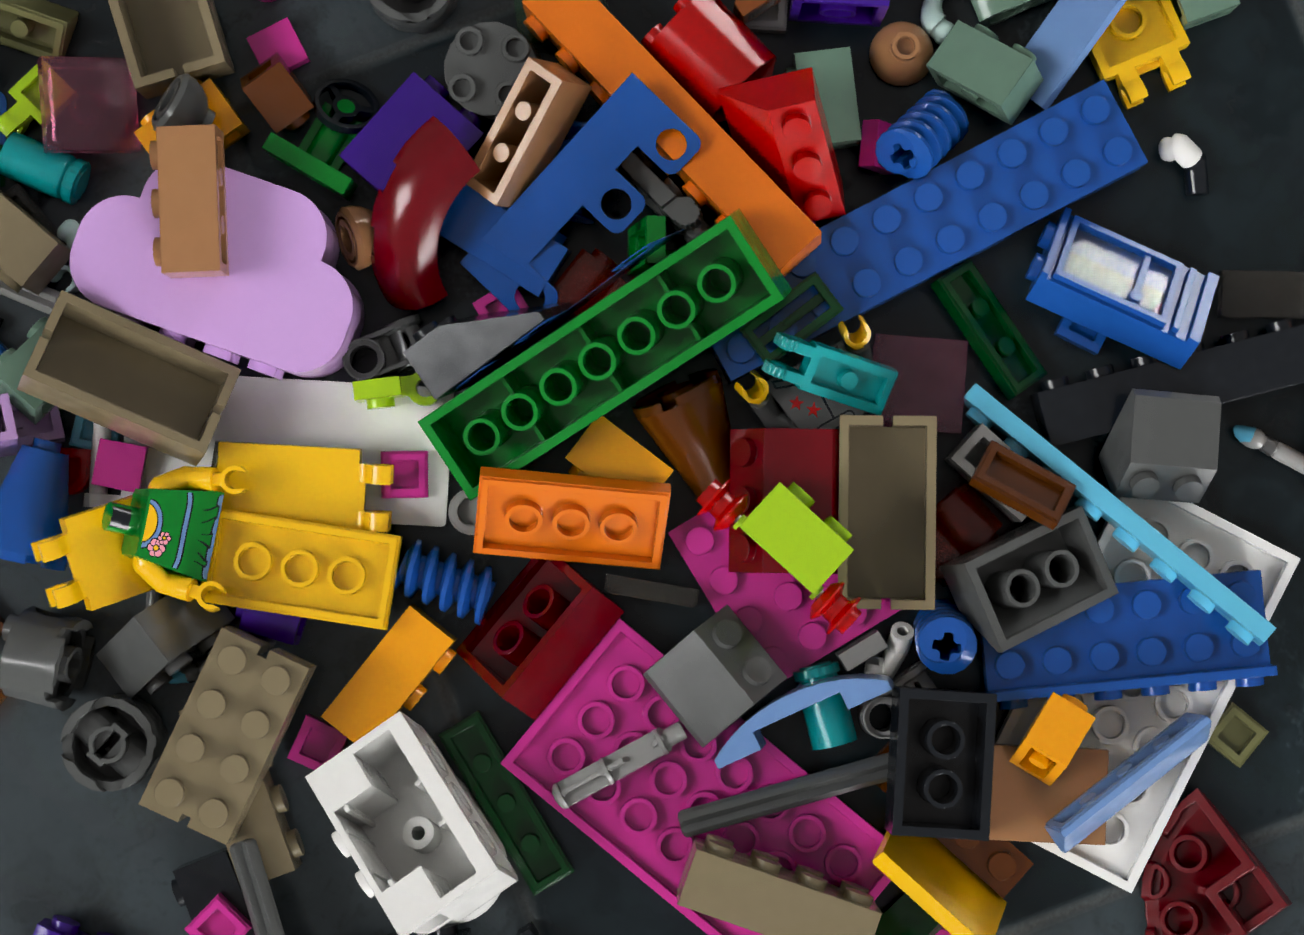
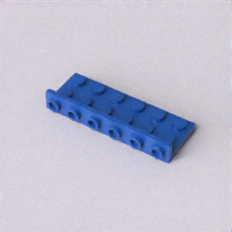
(1133, 641)

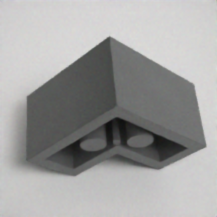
(160, 643)

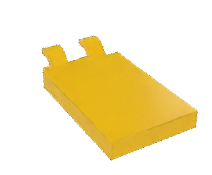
(1138, 41)
(305, 483)
(95, 560)

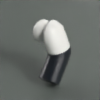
(1190, 158)

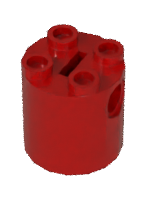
(708, 50)

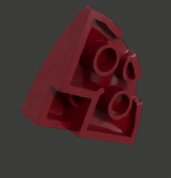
(1206, 877)

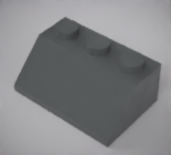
(1030, 579)

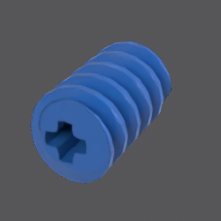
(922, 135)
(446, 581)
(957, 649)

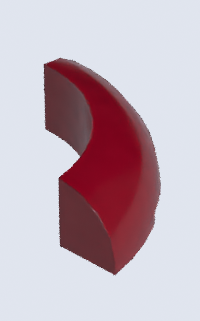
(411, 213)

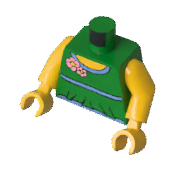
(174, 529)

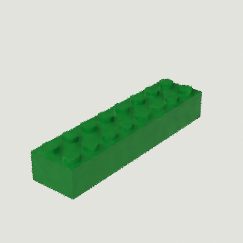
(608, 353)

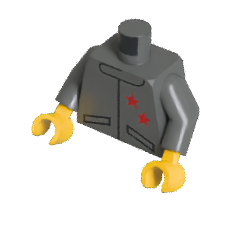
(785, 406)

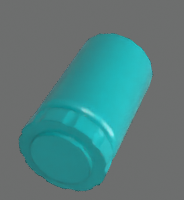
(50, 173)
(828, 720)

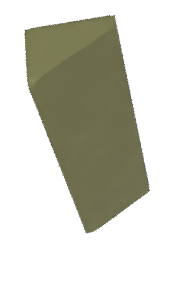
(36, 26)

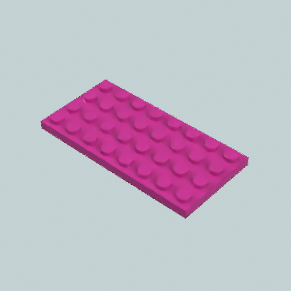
(637, 816)

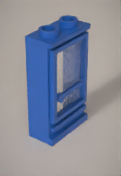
(1120, 289)

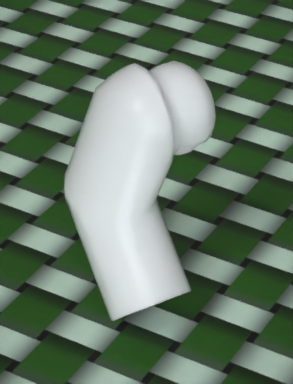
(896, 652)

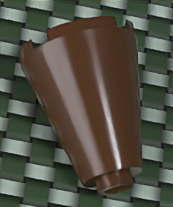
(690, 427)

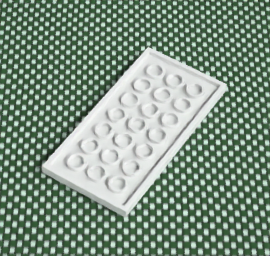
(1135, 719)

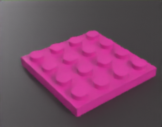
(768, 604)

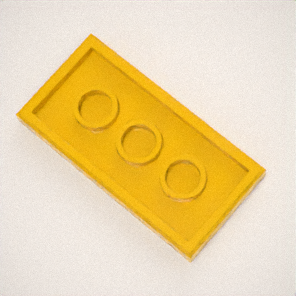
(304, 569)

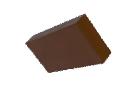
(1022, 485)

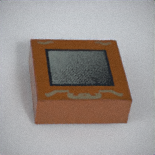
(750, 9)

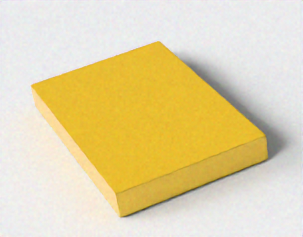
(940, 884)

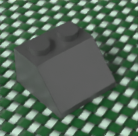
(1163, 446)
(715, 676)

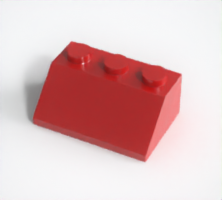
(788, 137)

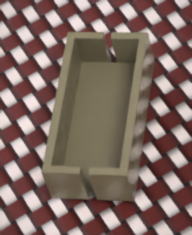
(170, 40)
(129, 378)
(889, 510)
(227, 734)
(770, 898)

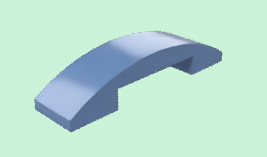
(853, 688)

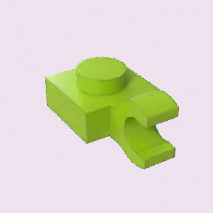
(27, 106)
(381, 392)

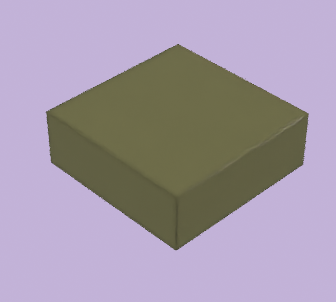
(1236, 735)

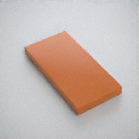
(571, 518)

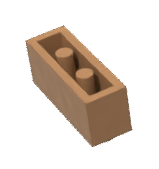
(528, 130)
(190, 201)

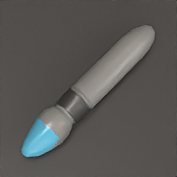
(1256, 439)

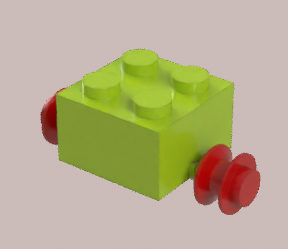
(795, 539)

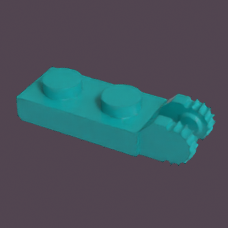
(834, 374)

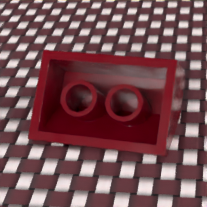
(783, 455)
(539, 634)

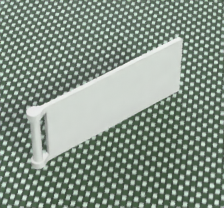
(314, 416)

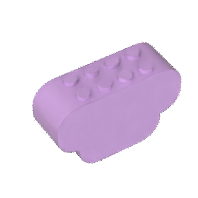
(282, 291)

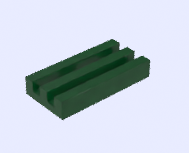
(824, 294)

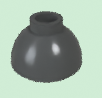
(183, 104)

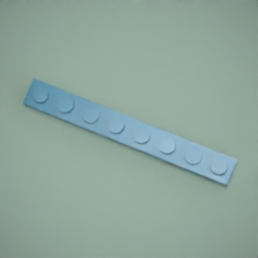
(1129, 527)

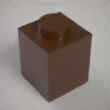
(277, 94)

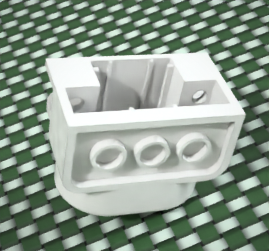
(412, 829)

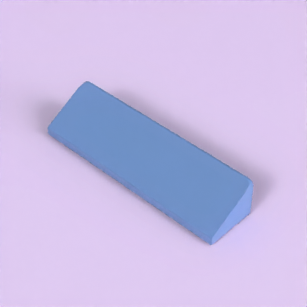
(1066, 40)
(1128, 780)

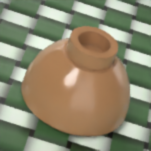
(901, 53)
(355, 235)

